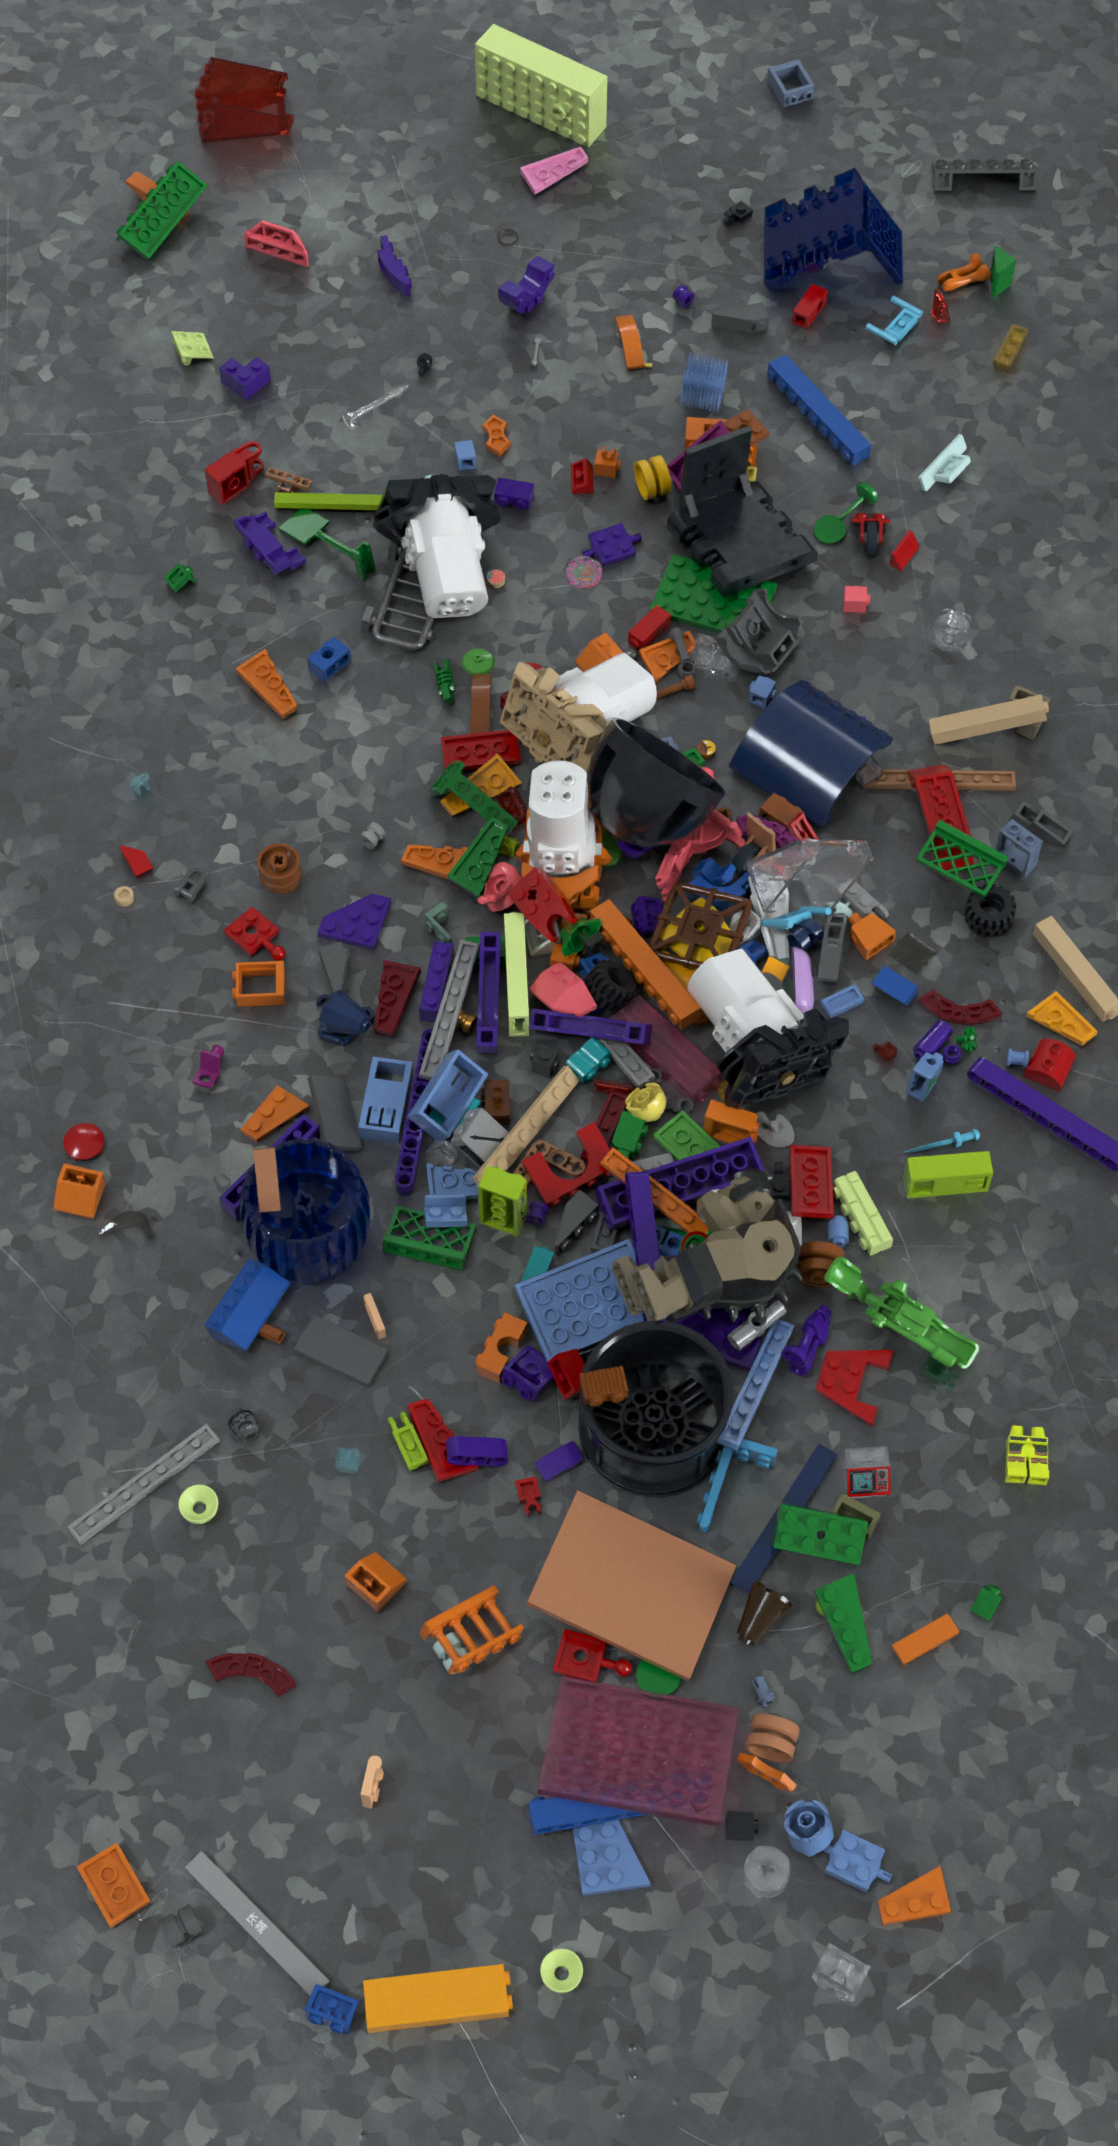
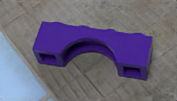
(436, 978)

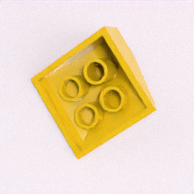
(700, 954)

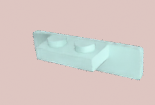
(946, 465)

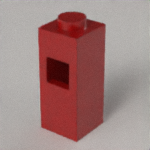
(809, 306)
(649, 628)

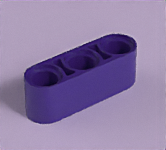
(476, 1451)

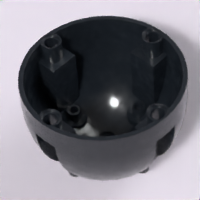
(647, 788)

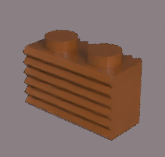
(603, 1386)

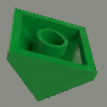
(1001, 271)

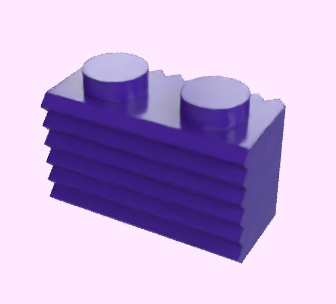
(514, 493)

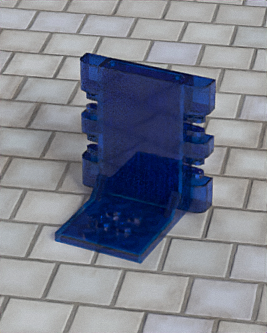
(827, 226)

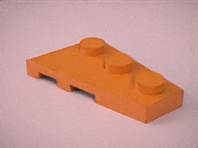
(916, 1900)

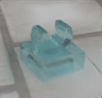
(139, 781)
(347, 1460)

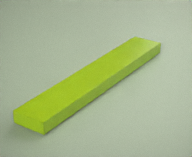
(327, 501)

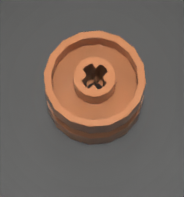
(772, 1738)

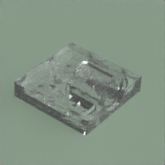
(709, 656)

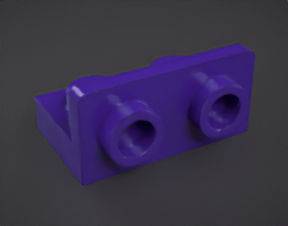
(645, 914)

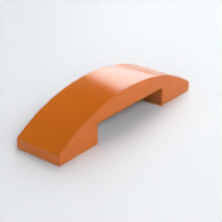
(630, 341)

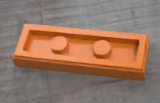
(925, 1639)

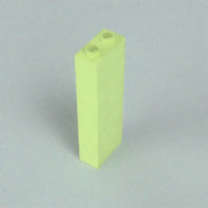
(516, 974)

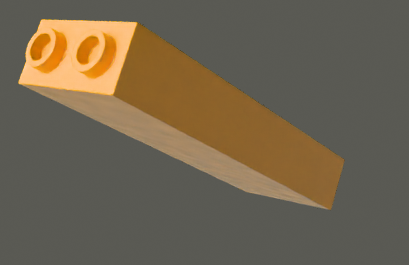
(437, 1998)

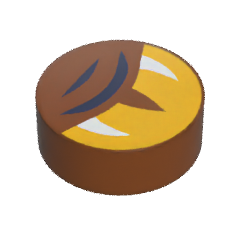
(706, 749)

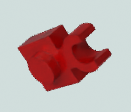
(528, 1493)

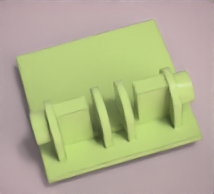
(190, 346)

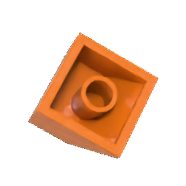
(597, 651)

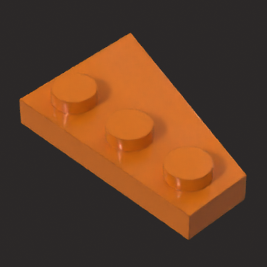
(663, 656)
(432, 860)
(272, 1113)

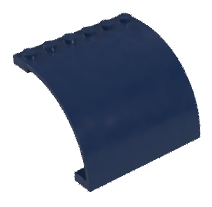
(807, 749)

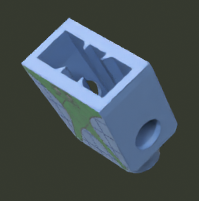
(928, 1068)

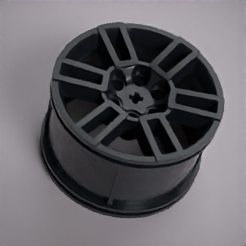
(650, 1464)

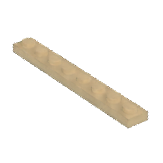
(530, 1122)

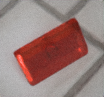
(513, 804)
(605, 1086)

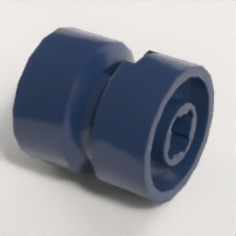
(805, 935)

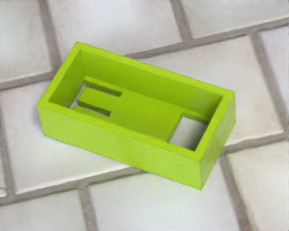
(948, 1174)

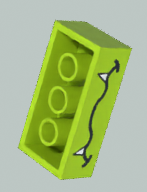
(502, 1200)

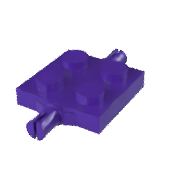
(611, 544)

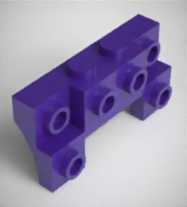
(264, 544)

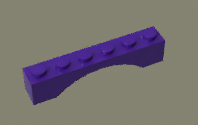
(488, 992)
(591, 1026)

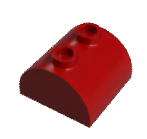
(1050, 1064)

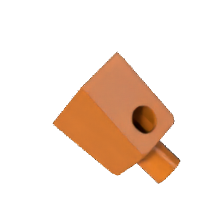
(870, 934)

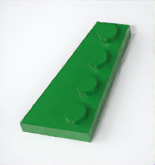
(478, 860)
(844, 1616)

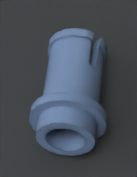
(765, 1696)

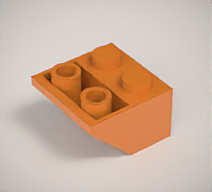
(79, 1191)
(374, 1580)

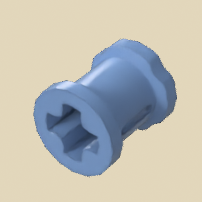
(1017, 1058)

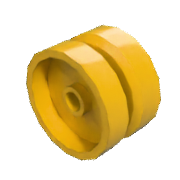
(652, 477)

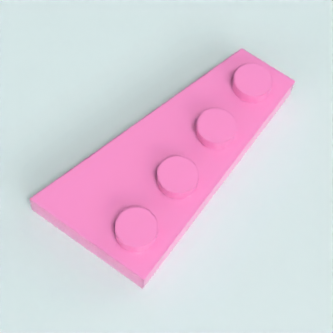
(552, 169)

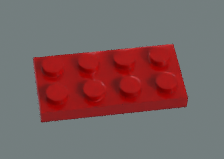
(479, 748)
(811, 1181)

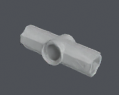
(747, 1331)

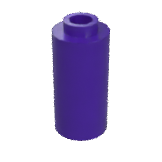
(933, 1039)

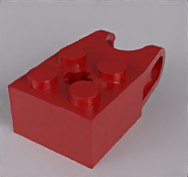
(233, 472)
(548, 905)

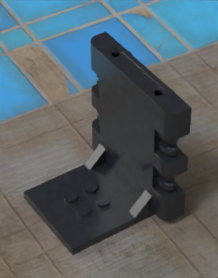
(734, 519)

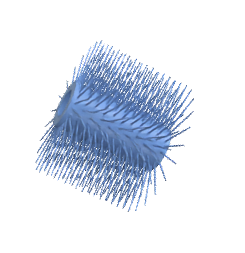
(704, 381)

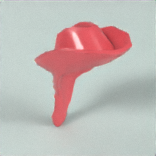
(499, 883)

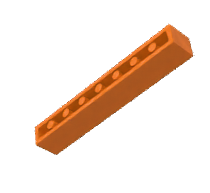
(646, 966)

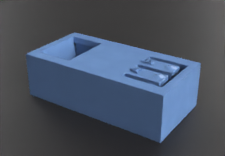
(385, 1096)
(447, 1098)

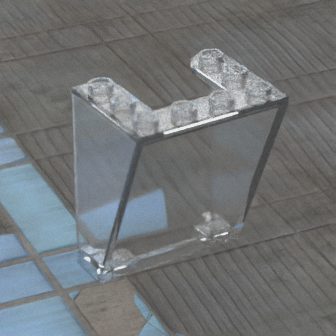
(822, 866)

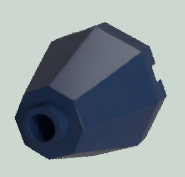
(343, 1015)

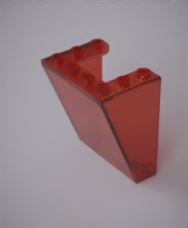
(241, 102)

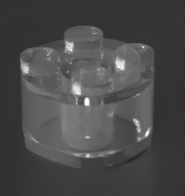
(951, 630)
(776, 1881)

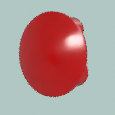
(83, 1141)

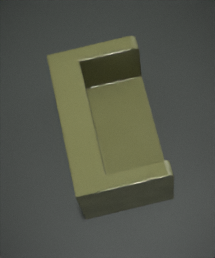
(852, 1507)

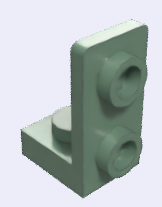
(434, 918)

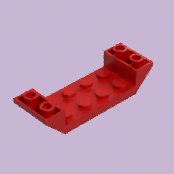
(941, 802)

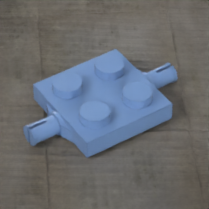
(855, 1861)

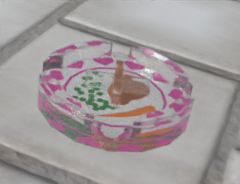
(584, 572)

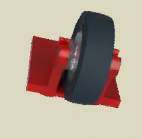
(871, 536)

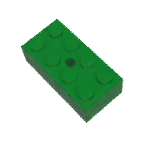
(798, 1528)

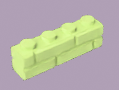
(862, 1213)

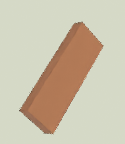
(267, 1179)

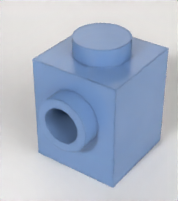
(762, 691)

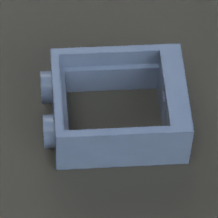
(789, 71)
(1028, 842)

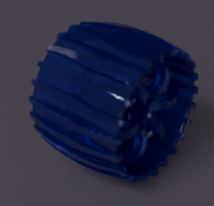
(317, 1257)

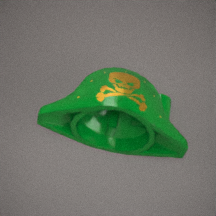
(575, 934)

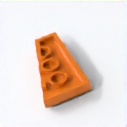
(264, 679)

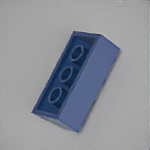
(246, 1305)

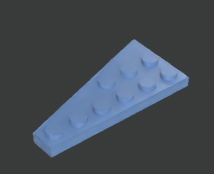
(607, 1859)

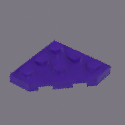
(357, 922)

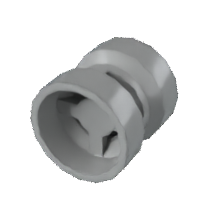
(372, 835)

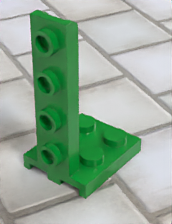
(471, 795)

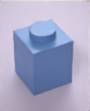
(465, 455)

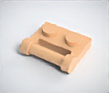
(373, 1775)

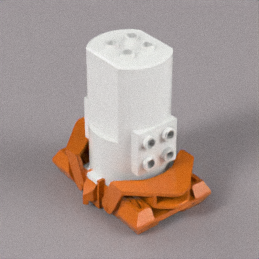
(564, 833)

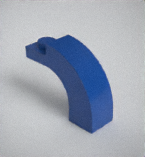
(738, 888)

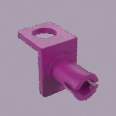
(209, 1066)

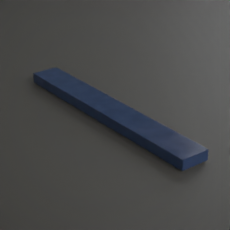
(798, 1494)

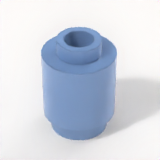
(838, 1231)

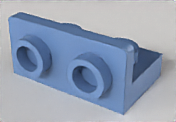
(445, 1210)

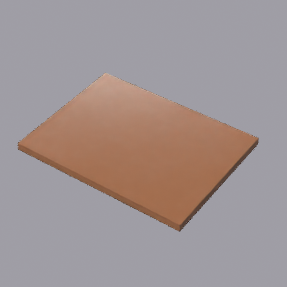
(632, 1585)

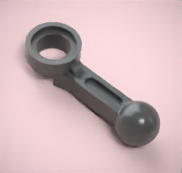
(676, 635)

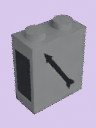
(478, 1135)

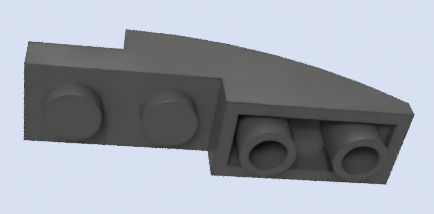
(832, 947)

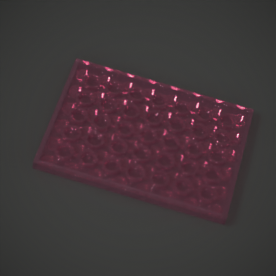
(639, 1751)

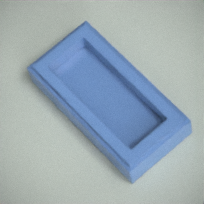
(842, 1001)

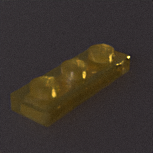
(1010, 347)

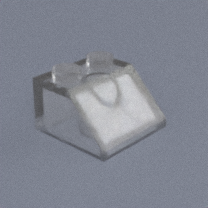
(840, 1973)

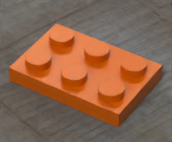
(113, 1885)

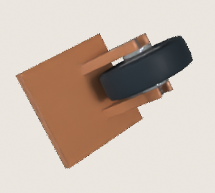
(760, 842)

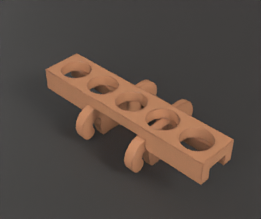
(294, 485)

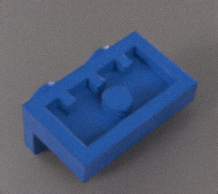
(331, 2009)

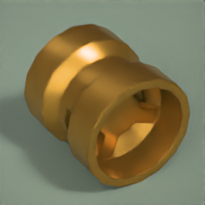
(466, 1022)

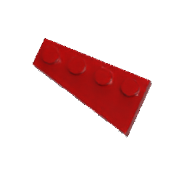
(433, 1438)

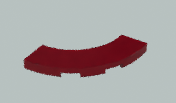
(959, 1014)
(251, 1666)

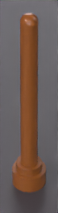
(686, 683)

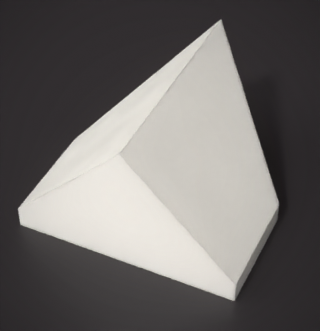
(752, 927)

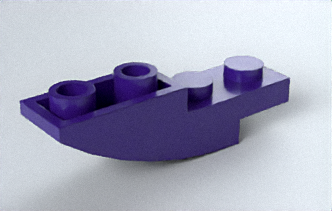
(393, 268)

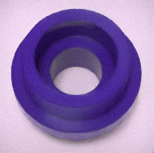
(951, 1049)

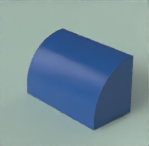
(895, 986)

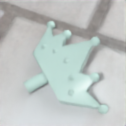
(843, 909)

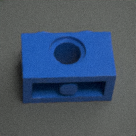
(329, 659)

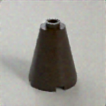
(761, 1613)

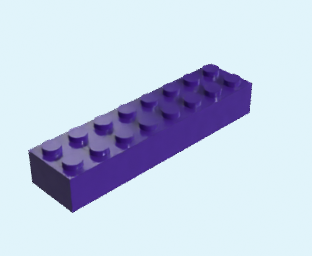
(684, 1178)

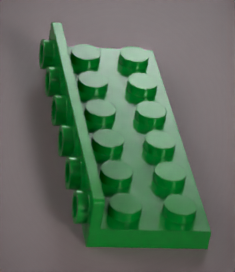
(161, 210)

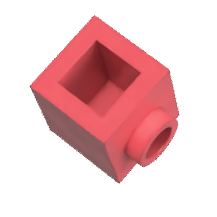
(855, 599)

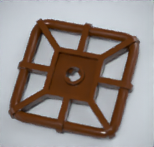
(693, 916)

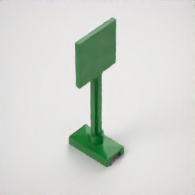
(306, 525)

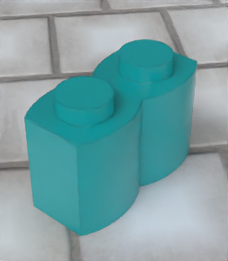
(588, 1060)

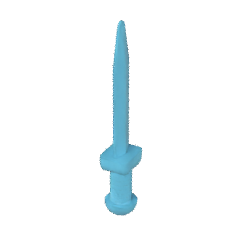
(957, 1139)

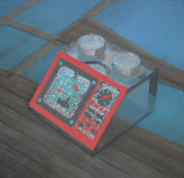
(867, 1472)

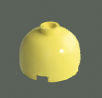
(647, 1103)

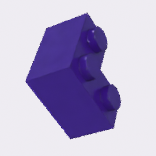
(245, 379)

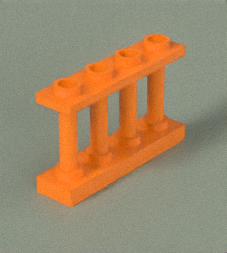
(469, 1609)

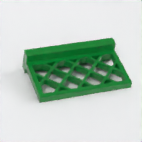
(972, 848)
(425, 1250)

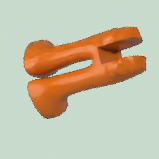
(956, 277)

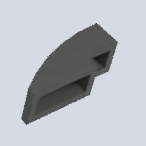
(1041, 824)

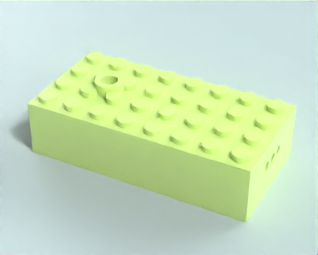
(541, 85)

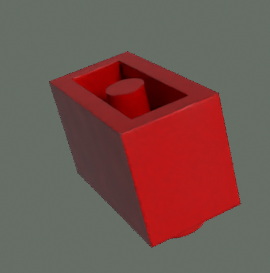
(566, 1370)

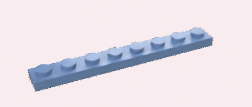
(756, 1384)

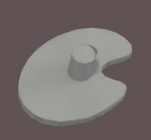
(779, 1131)

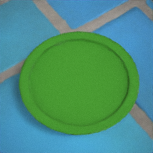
(478, 661)

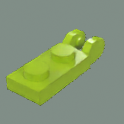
(408, 1443)

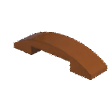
(480, 703)

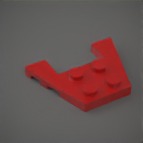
(842, 1378)

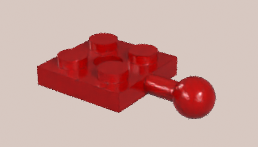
(261, 938)
(589, 1668)

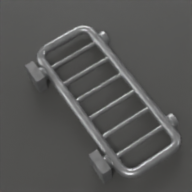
(370, 619)

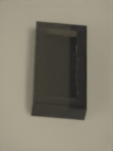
(592, 945)

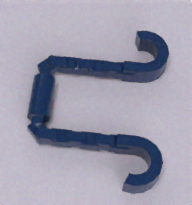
(333, 1038)

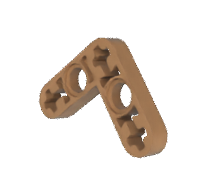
(549, 1153)

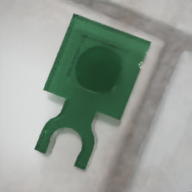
(936, 1371)

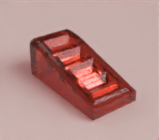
(940, 308)

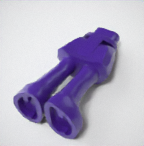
(814, 1333)

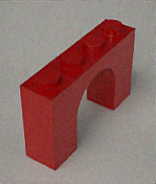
(552, 1187)

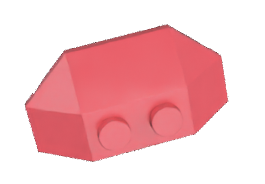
(277, 242)
(562, 991)

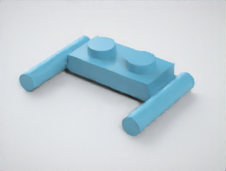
(900, 325)
(795, 917)

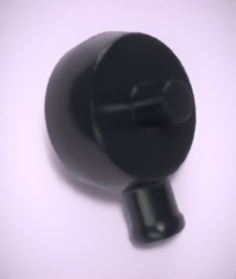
(424, 362)

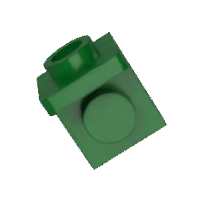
(179, 576)

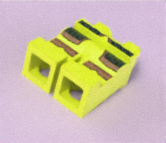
(1030, 1449)

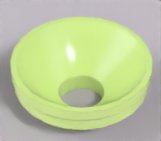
(193, 1496)
(557, 1959)

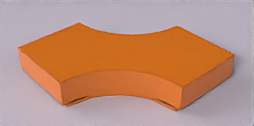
(497, 441)
(759, 1768)

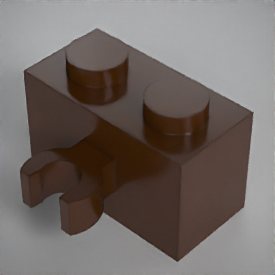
(497, 1100)

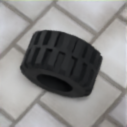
(990, 923)
(611, 985)

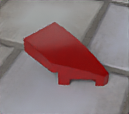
(136, 859)

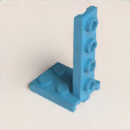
(747, 1451)

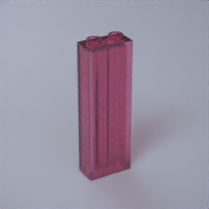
(671, 1053)

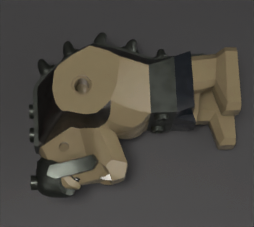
(732, 1269)

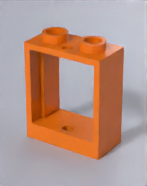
(250, 969)
(730, 1124)

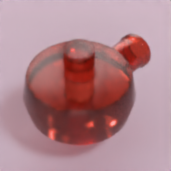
(886, 1050)

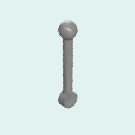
(537, 341)

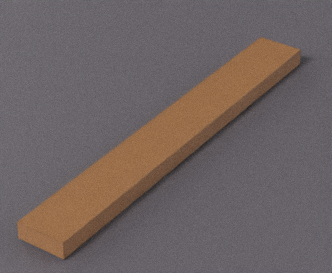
(963, 778)

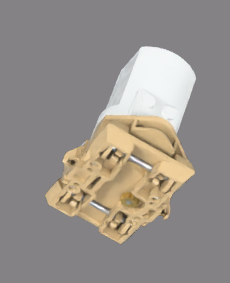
(569, 712)

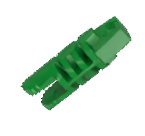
(445, 681)

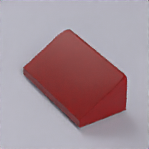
(582, 477)
(904, 551)

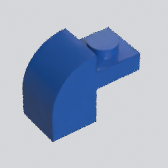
(713, 873)

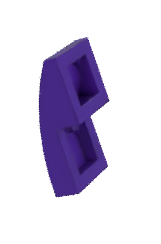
(559, 1460)

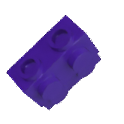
(528, 1374)

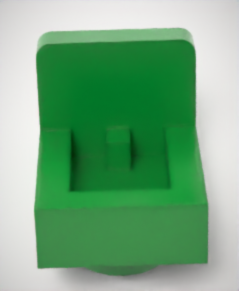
(987, 1601)

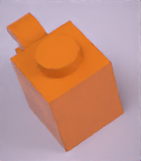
(607, 463)

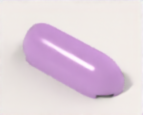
(802, 980)

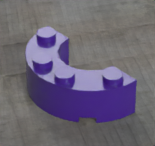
(531, 287)

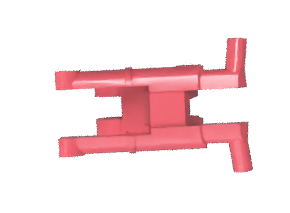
(706, 837)

